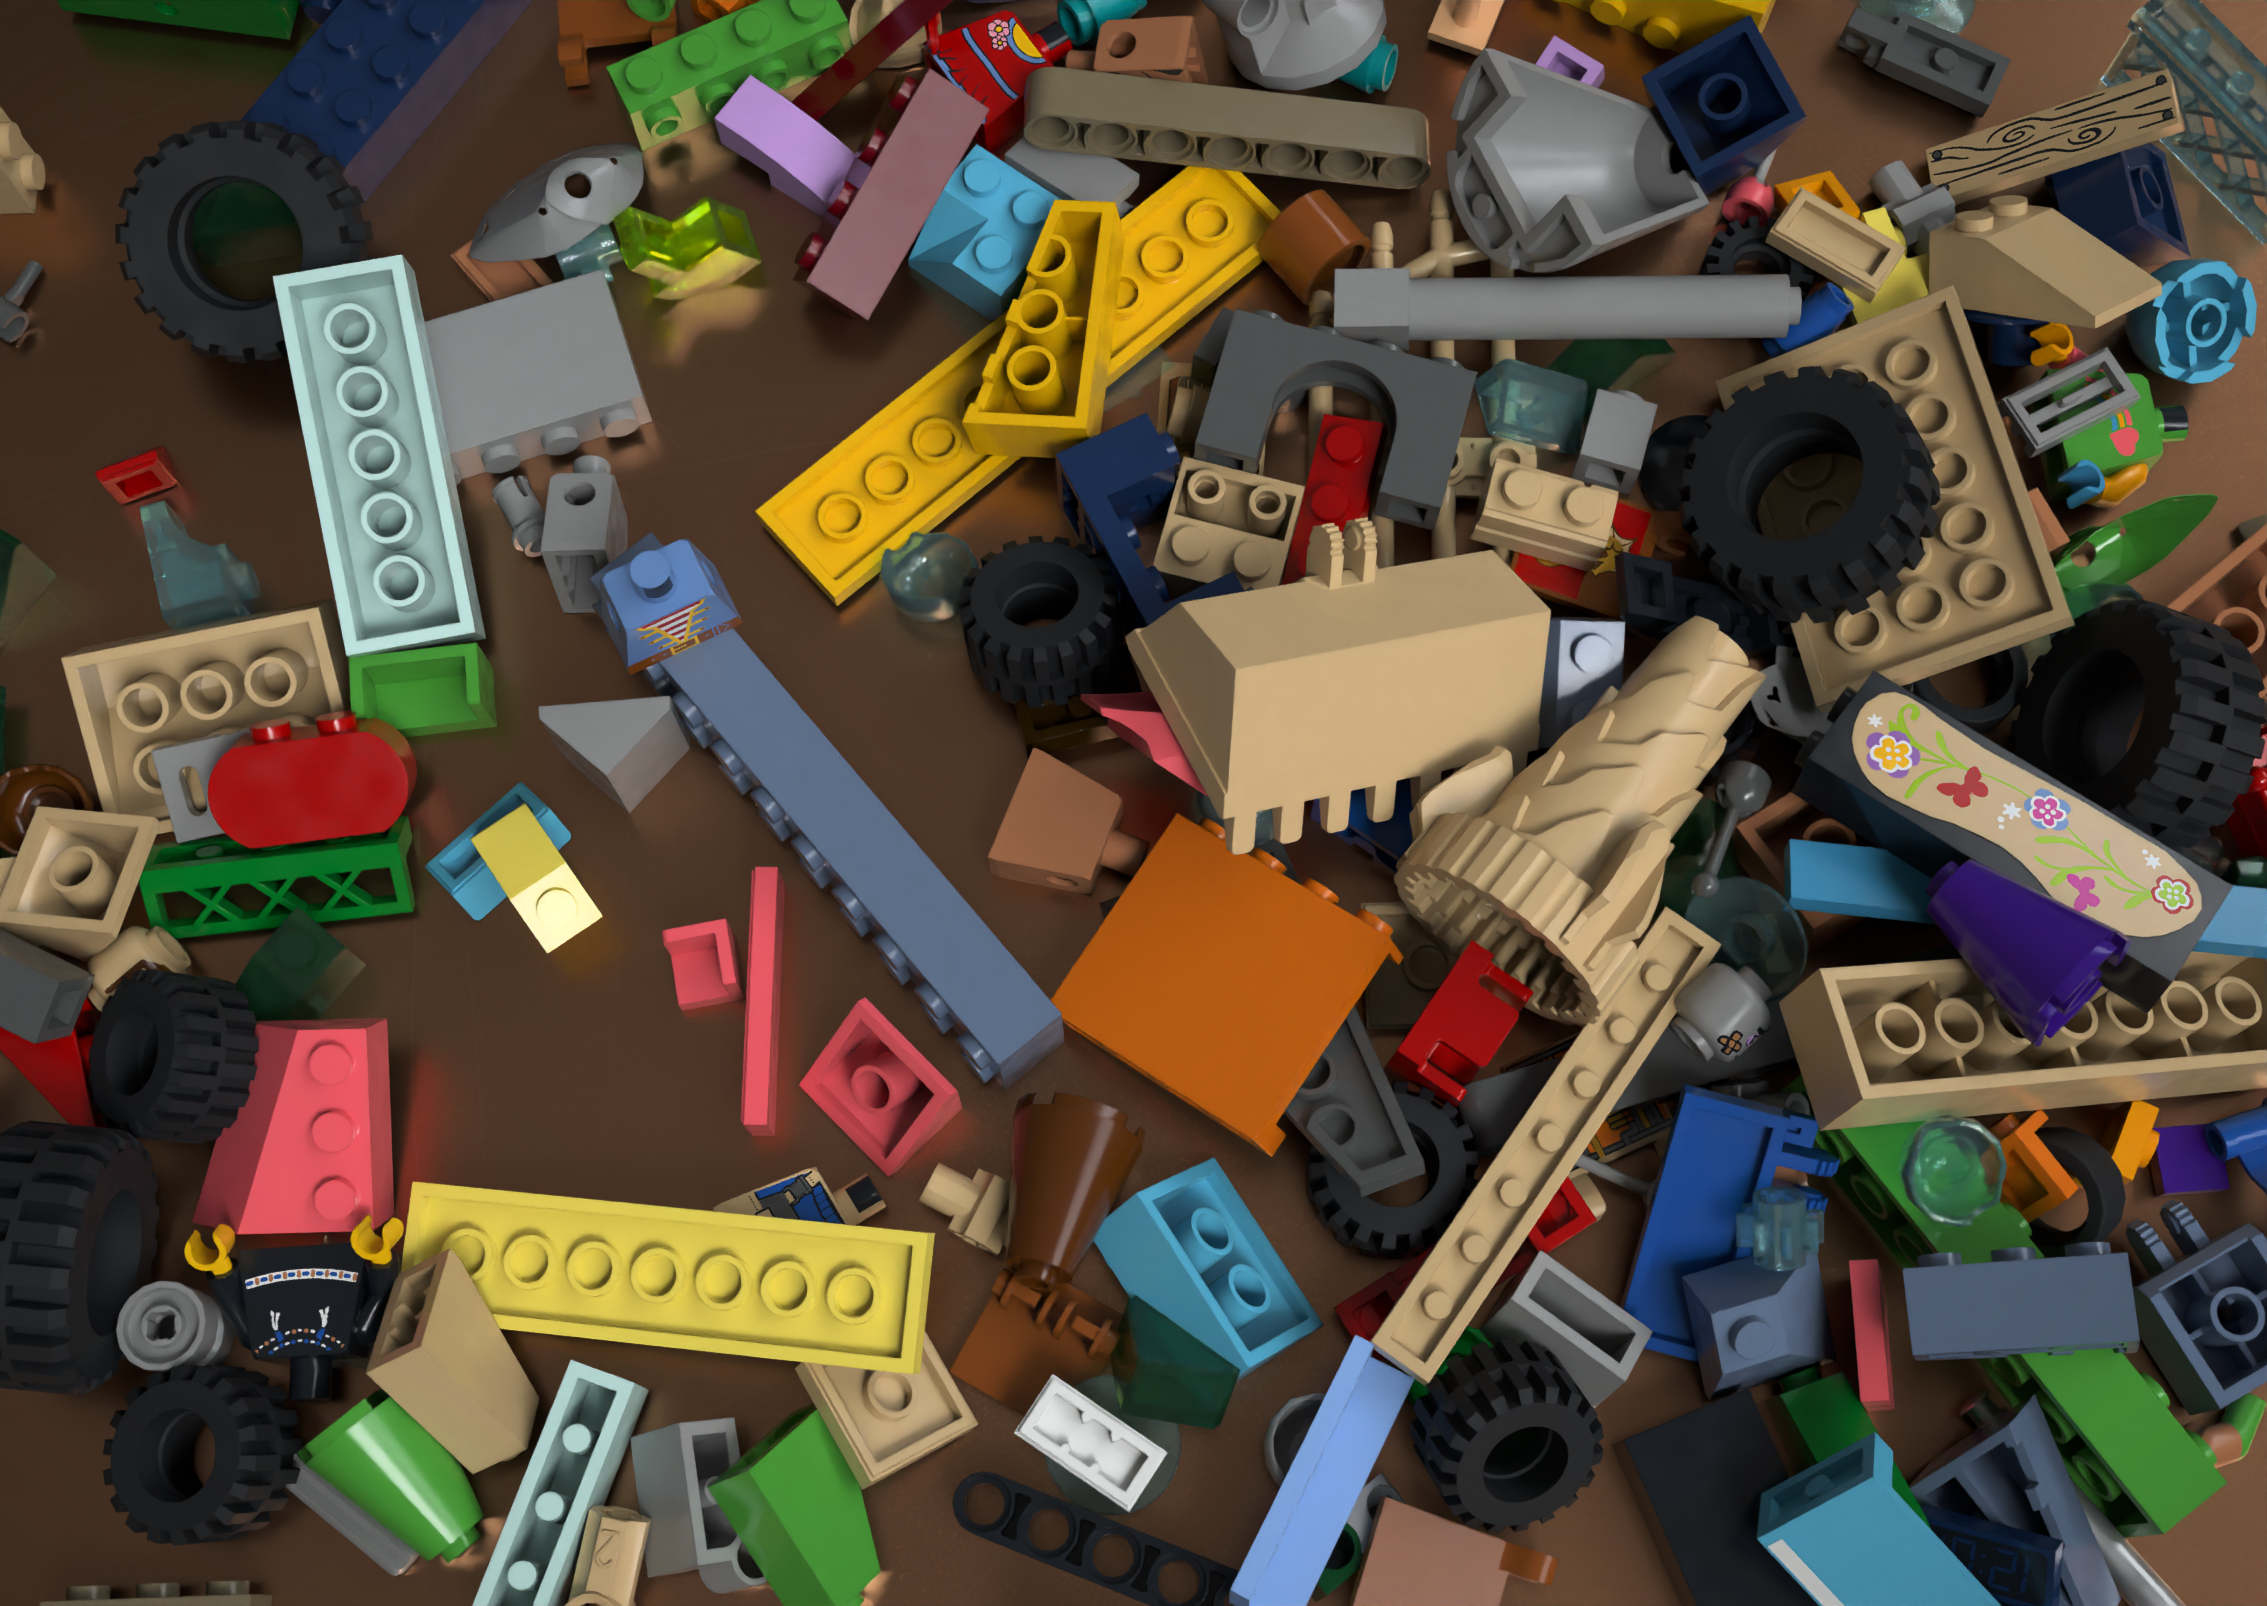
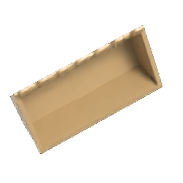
(1347, 681)

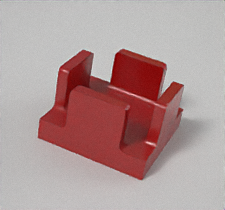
(1460, 1026)

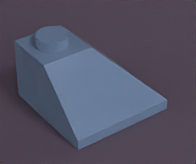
(1757, 1323)

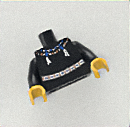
(303, 1299)

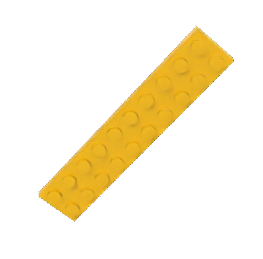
(914, 456)

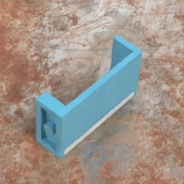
(1856, 1538)

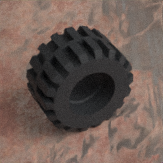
(1033, 583)
(173, 1056)
(1412, 1227)
(1506, 1436)
(155, 1447)

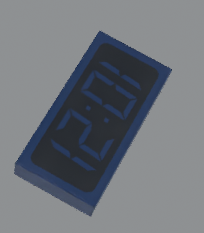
(2006, 1560)

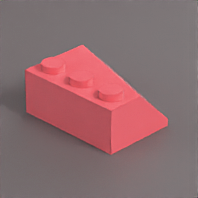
(312, 1135)

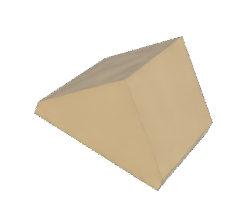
(76, 878)

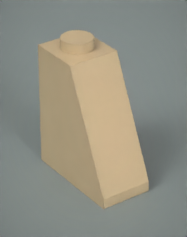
(453, 1365)

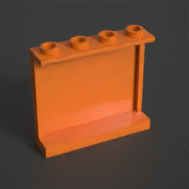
(1222, 978)

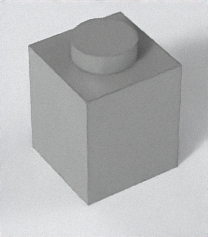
(1614, 440)

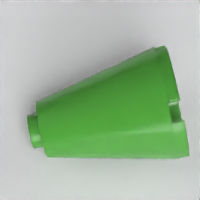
(398, 1477)

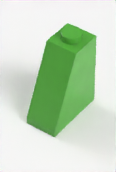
(801, 1514)

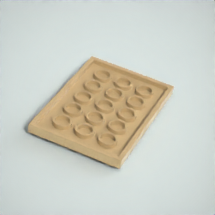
(1987, 565)

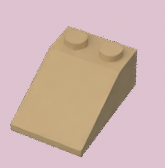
(2034, 266)

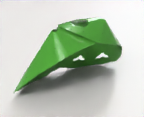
(2149, 538)

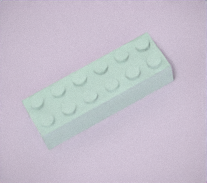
(379, 457)

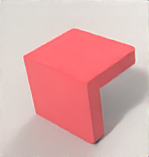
(705, 964)

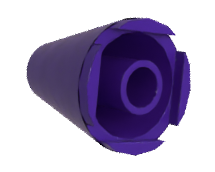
(2023, 945)

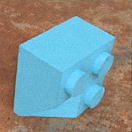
(982, 233)

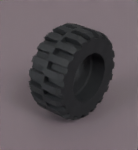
(163, 215)
(1768, 433)
(2194, 727)
(71, 1251)

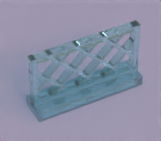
(2211, 79)

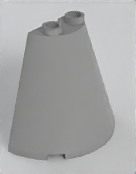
(1558, 167)

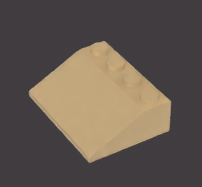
(197, 686)

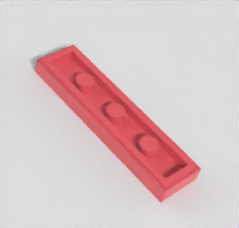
(763, 1002)

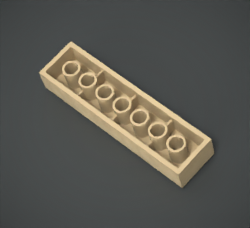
(1936, 1043)

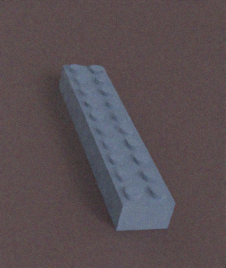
(859, 849)

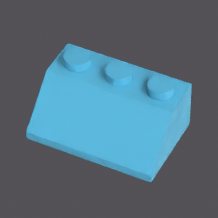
(1207, 1267)

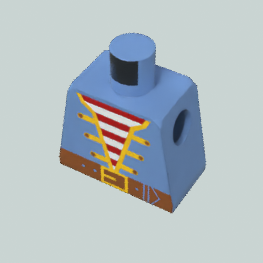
(664, 604)

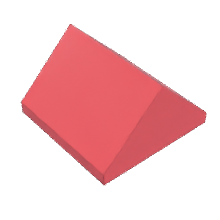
(880, 1089)

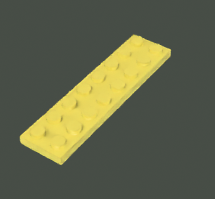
(683, 1275)

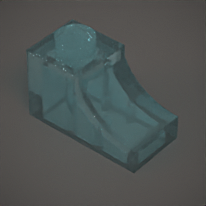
(195, 579)

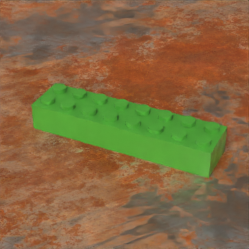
(2100, 1411)

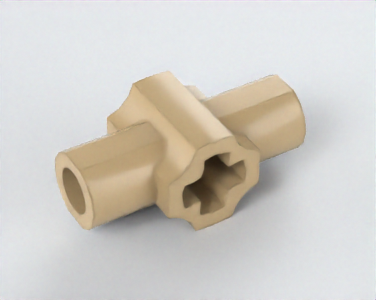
(975, 1205)

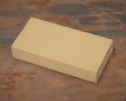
(1835, 244)

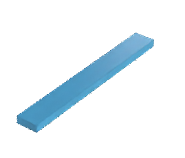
(1885, 887)

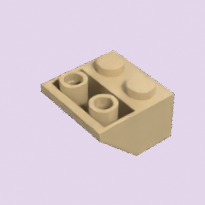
(1226, 524)

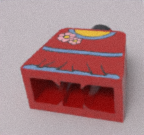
(991, 65)

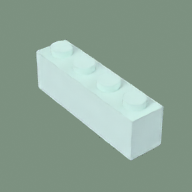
(563, 1480)

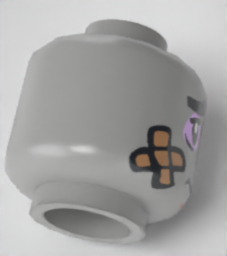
(1722, 1012)

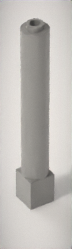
(1402, 309)

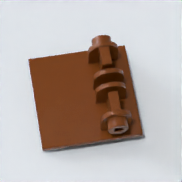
(1031, 1336)

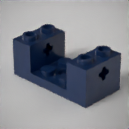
(1112, 491)

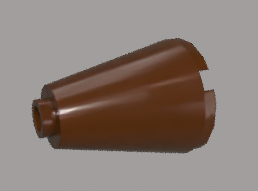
(1063, 1182)

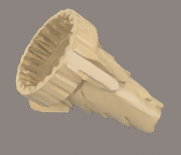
(1576, 846)

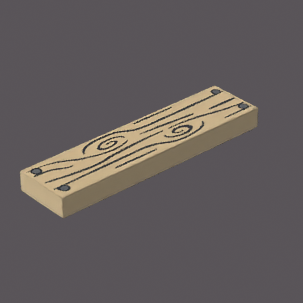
(2057, 138)

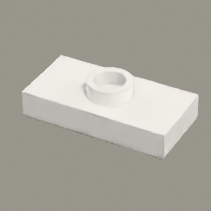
(1090, 1443)

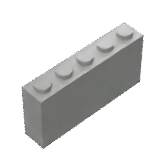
(534, 375)

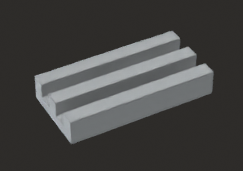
(2027, 425)

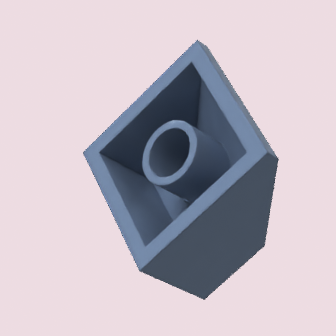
(1580, 665)

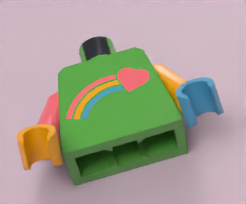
(2113, 456)

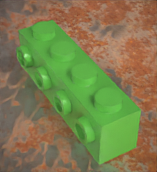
(699, 71)

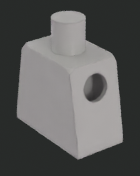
(581, 520)

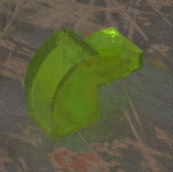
(690, 254)

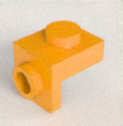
(2129, 1138)

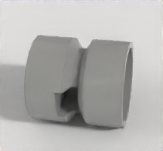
(173, 1327)

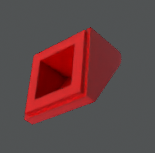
(138, 475)

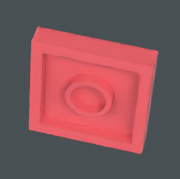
(1871, 1335)

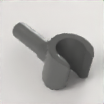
(12, 318)

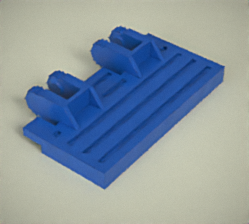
(1711, 1166)

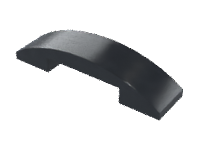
(1659, 603)

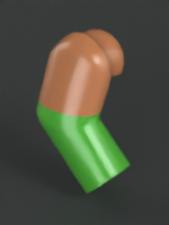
(2235, 1432)

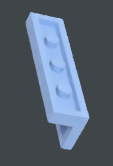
(1323, 1482)

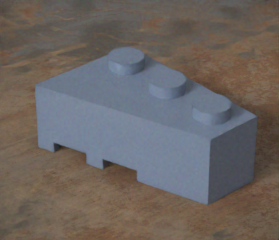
(2021, 1304)
(2018, 1479)

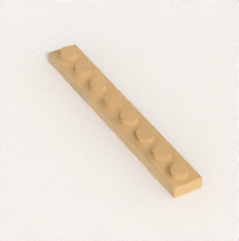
(1541, 1152)

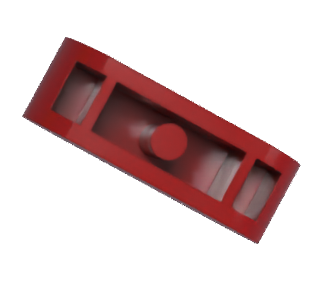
(312, 780)

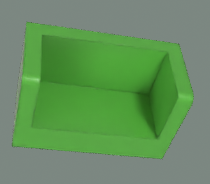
(425, 689)

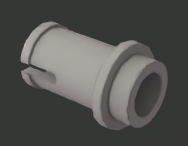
(522, 513)

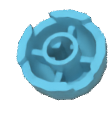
(2194, 322)

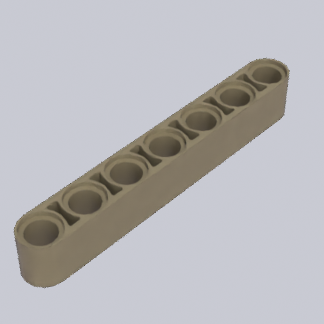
(1226, 128)

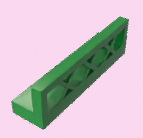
(224, 862)

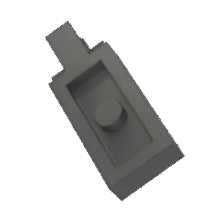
(1926, 58)

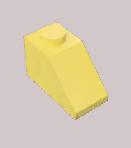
(536, 878)

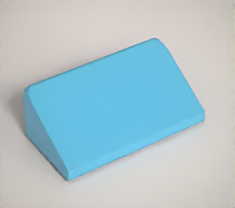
(464, 871)

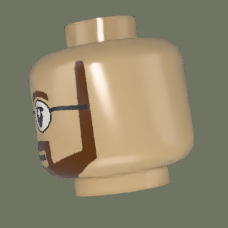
(130, 952)

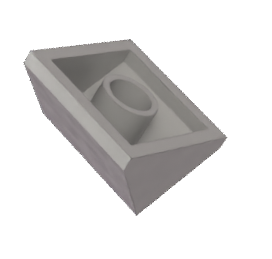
(619, 743)

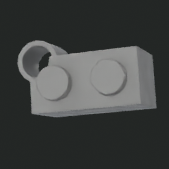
(687, 1523)

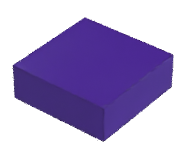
(2185, 1163)

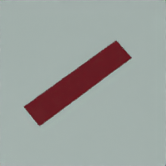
(867, 55)

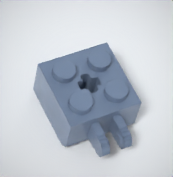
(2179, 1302)

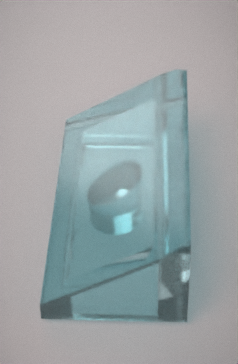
(1533, 405)

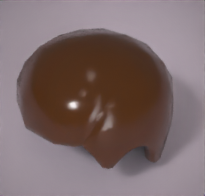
(35, 786)

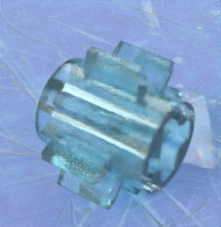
(591, 254)
(1780, 1228)

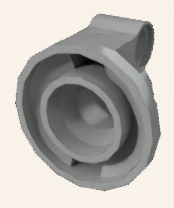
(1298, 40)

